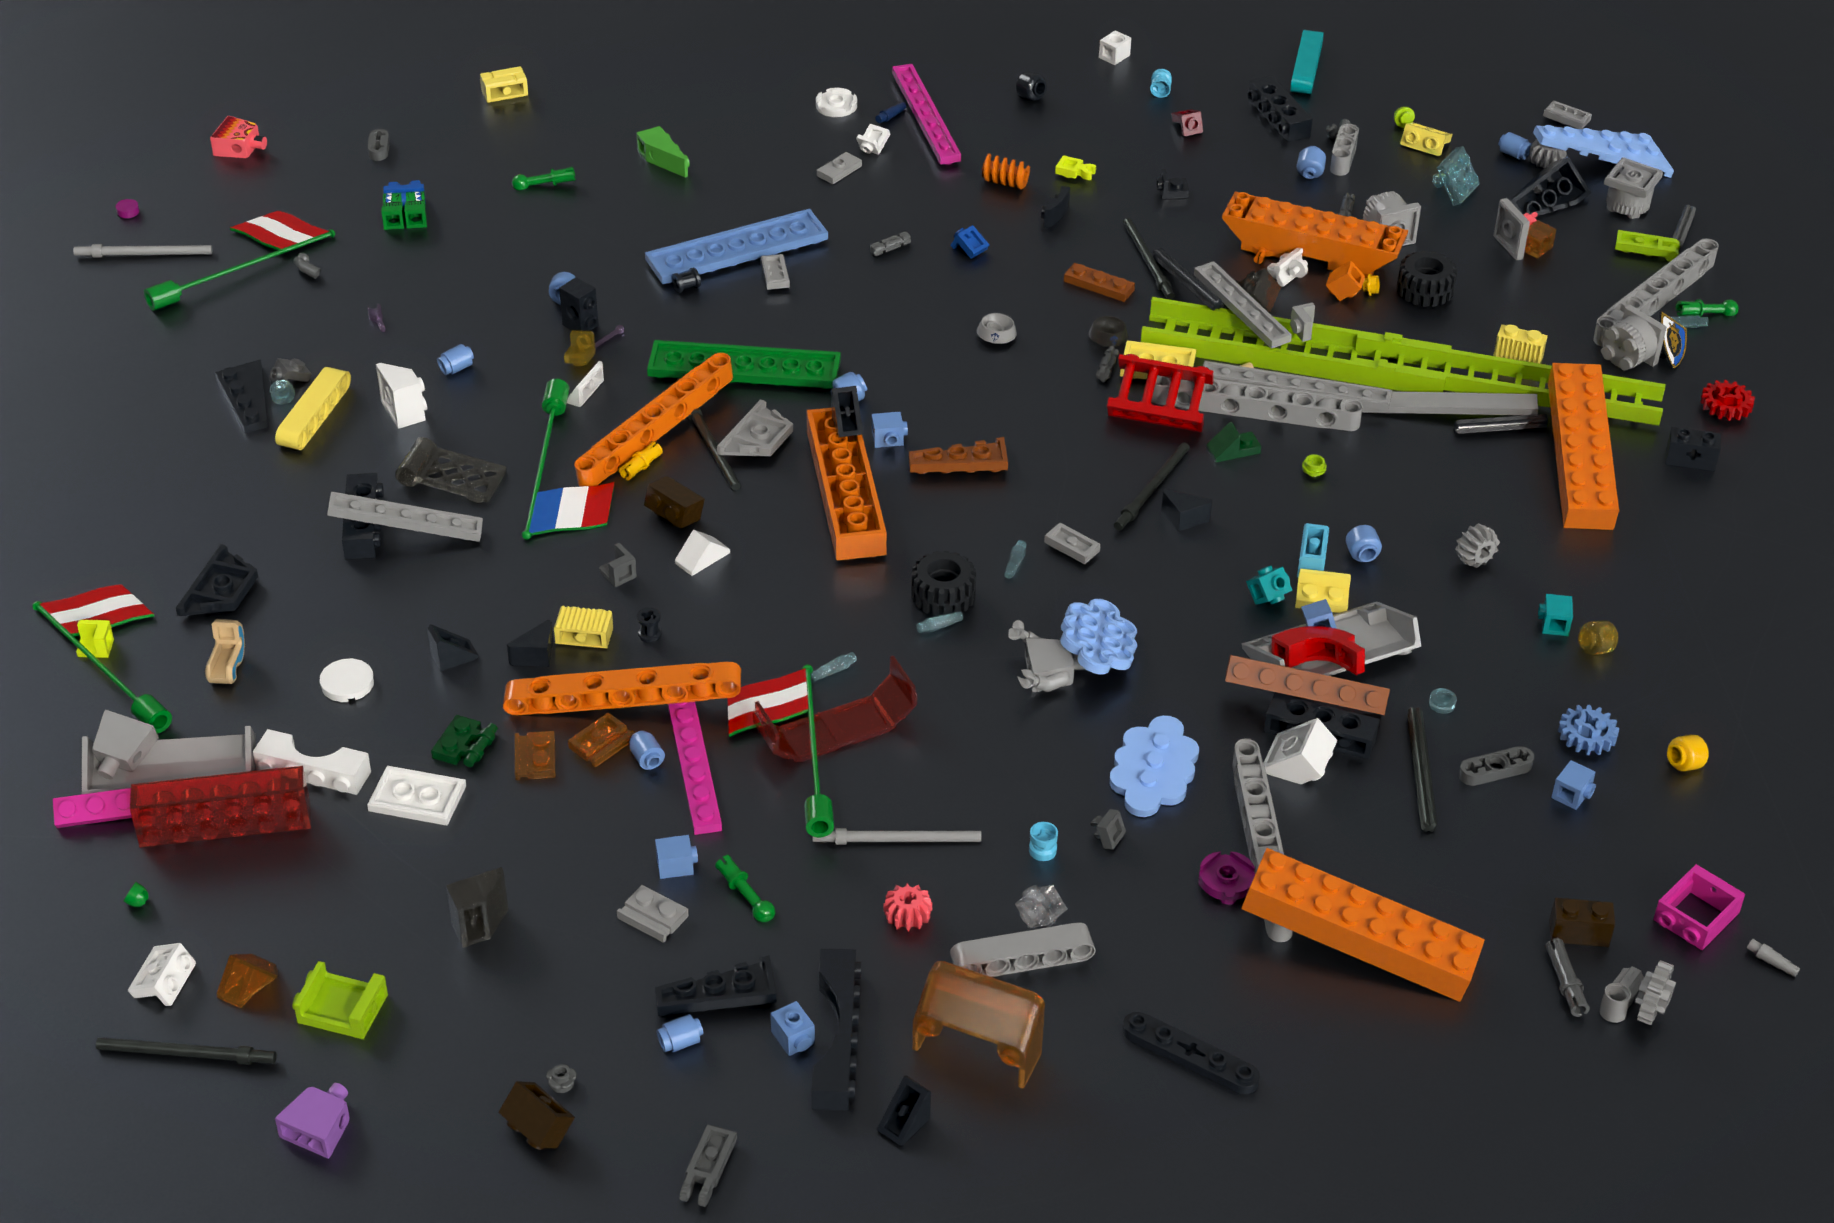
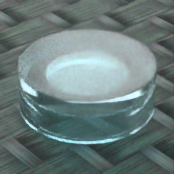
(282, 392)
(1442, 700)

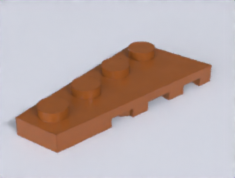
(958, 458)

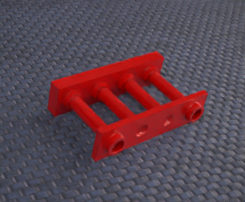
(1166, 414)

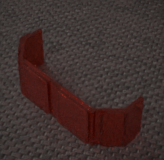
(845, 723)

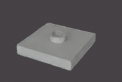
(1511, 229)

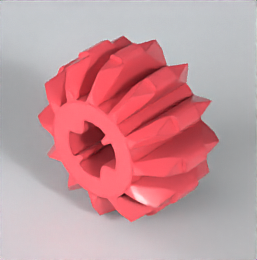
(907, 907)

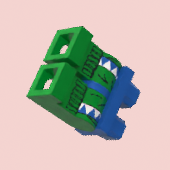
(403, 199)

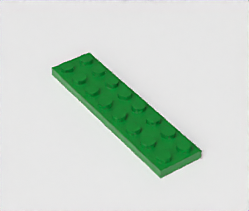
(748, 363)

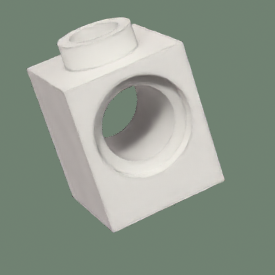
(1115, 47)

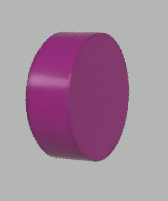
(127, 208)

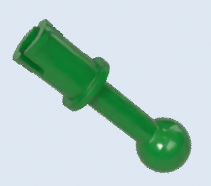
(522, 182)
(1697, 307)
(762, 909)

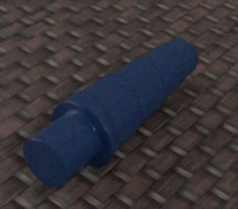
(887, 114)

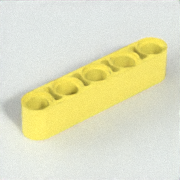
(313, 408)

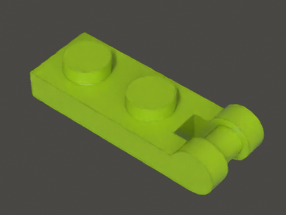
(1647, 244)

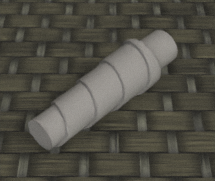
(1772, 957)

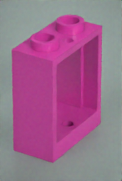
(1701, 884)

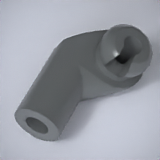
(1333, 131)
(303, 265)

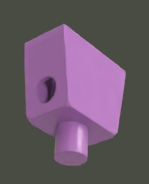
(315, 1119)

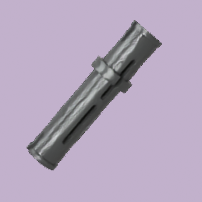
(1570, 986)

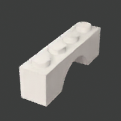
(341, 771)

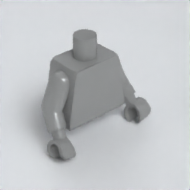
(1046, 661)

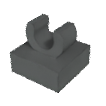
(1109, 828)

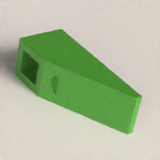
(661, 151)

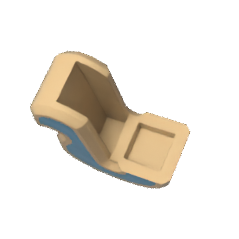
(226, 653)

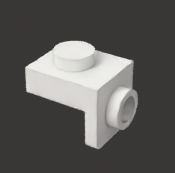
(873, 139)

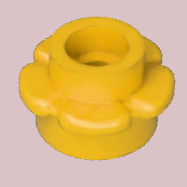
(1371, 284)

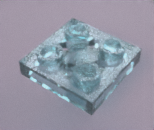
(1457, 175)

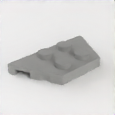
(757, 433)

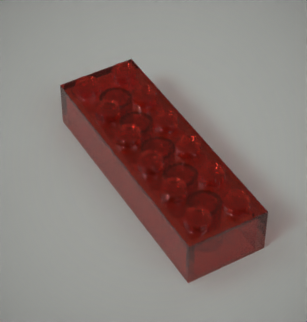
(220, 806)

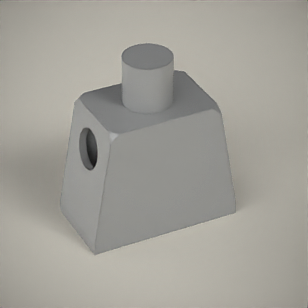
(122, 743)

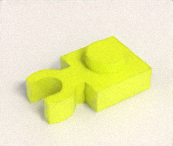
(1073, 167)

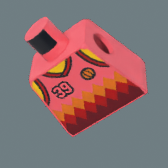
(236, 138)

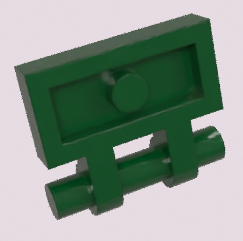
(457, 741)

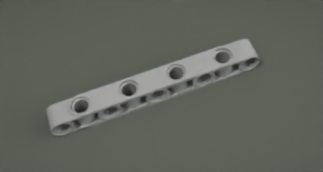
(1663, 285)
(1267, 403)
(1257, 813)

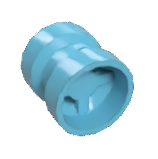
(1161, 83)
(1043, 841)

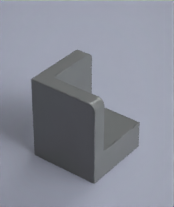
(621, 568)

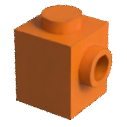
(1345, 281)

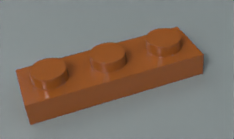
(1099, 282)

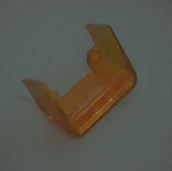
(984, 1010)

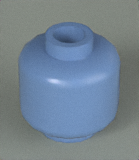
(1311, 162)
(556, 282)
(851, 379)
(1363, 543)

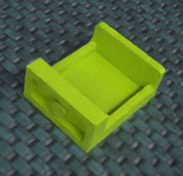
(339, 1002)

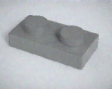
(1072, 543)

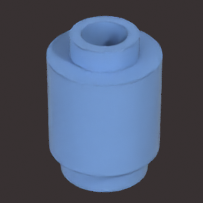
(1514, 145)
(455, 359)
(646, 750)
(679, 1033)

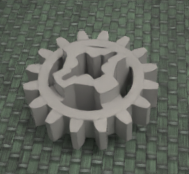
(1655, 992)

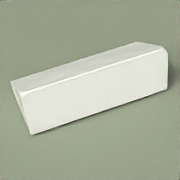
(587, 386)

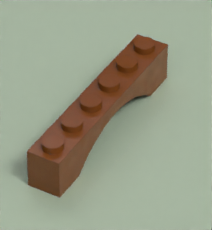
(1307, 685)

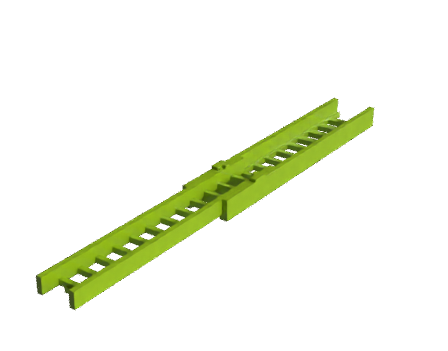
(1377, 371)

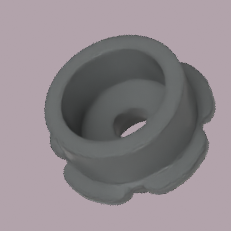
(564, 1083)

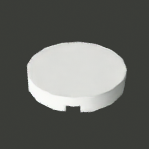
(836, 102)
(346, 680)

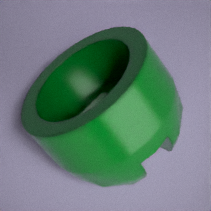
(137, 895)

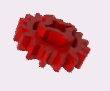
(1727, 400)

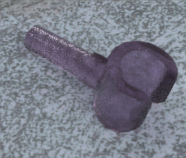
(376, 315)

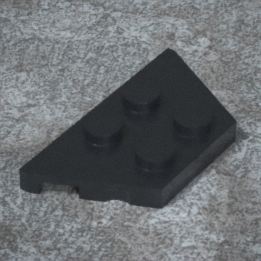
(219, 585)

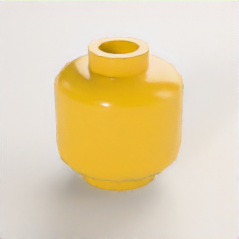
(1687, 752)

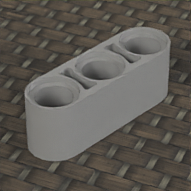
(1344, 149)

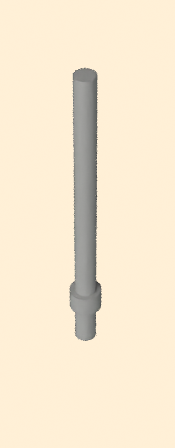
(99, 250)
(842, 836)

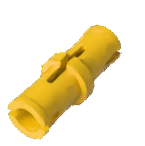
(640, 460)

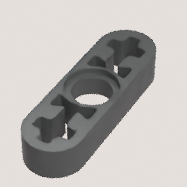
(1514, 762)

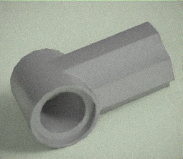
(1621, 994)

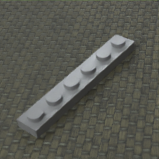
(1243, 305)
(405, 516)

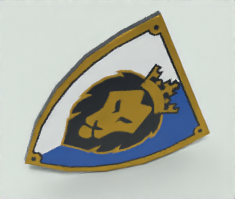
(1674, 340)

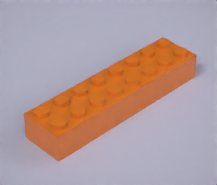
(1582, 446)
(846, 489)
(1363, 924)

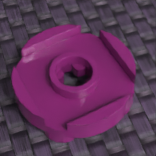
(1223, 888)

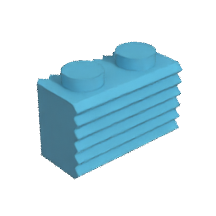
(1313, 547)

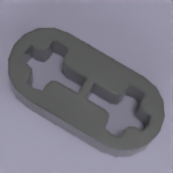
(378, 144)

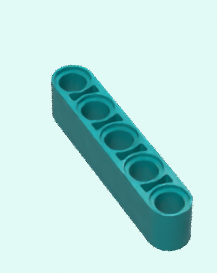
(1307, 62)

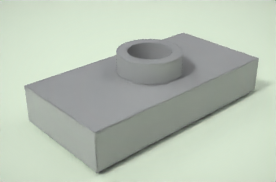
(1567, 115)
(839, 168)
(775, 271)

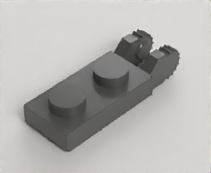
(708, 1162)

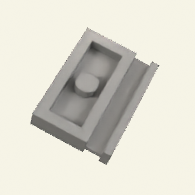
(652, 913)

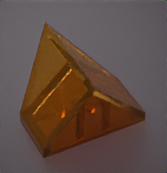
(244, 977)

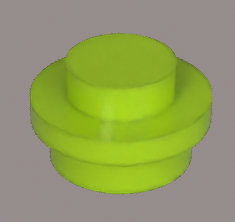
(1403, 116)
(1314, 465)

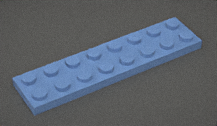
(737, 245)

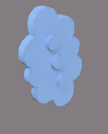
(1099, 636)
(1154, 766)

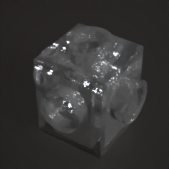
(1040, 906)

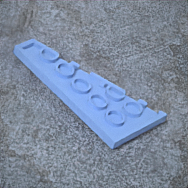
(1606, 144)

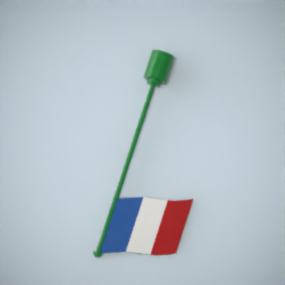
(569, 506)

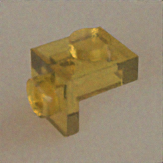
(581, 348)

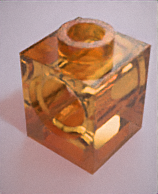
(1539, 239)

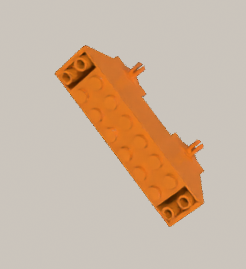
(1279, 227)

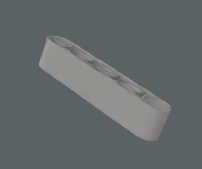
(1025, 950)

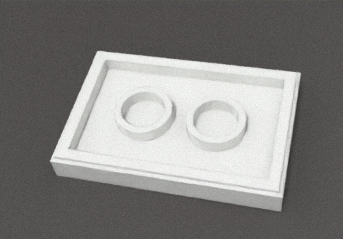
(417, 795)

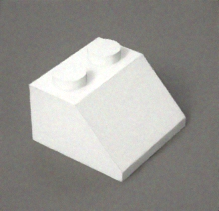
(401, 394)
(1301, 752)

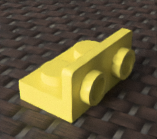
(1425, 138)
(1322, 585)

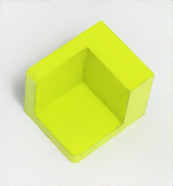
(95, 637)

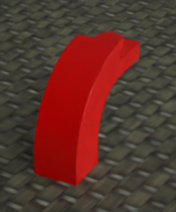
(1319, 643)

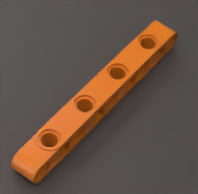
(653, 420)
(622, 688)

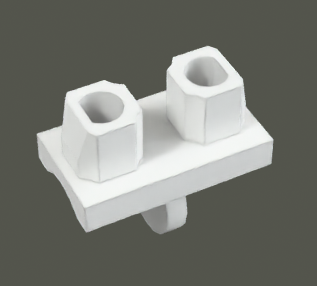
(1289, 267)

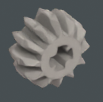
(1545, 155)
(1477, 545)

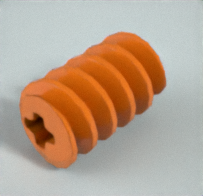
(1004, 172)

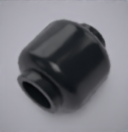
(1031, 86)

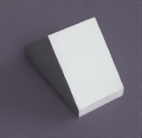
(700, 552)

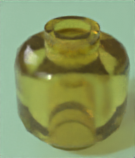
(1598, 637)

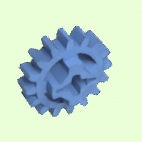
(1588, 729)

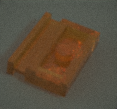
(601, 739)
(535, 755)

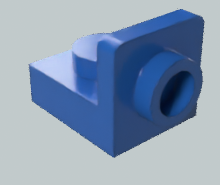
(970, 241)

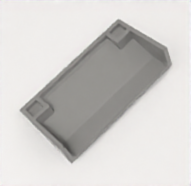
(1376, 628)
(175, 760)

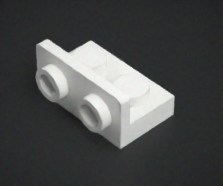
(163, 973)

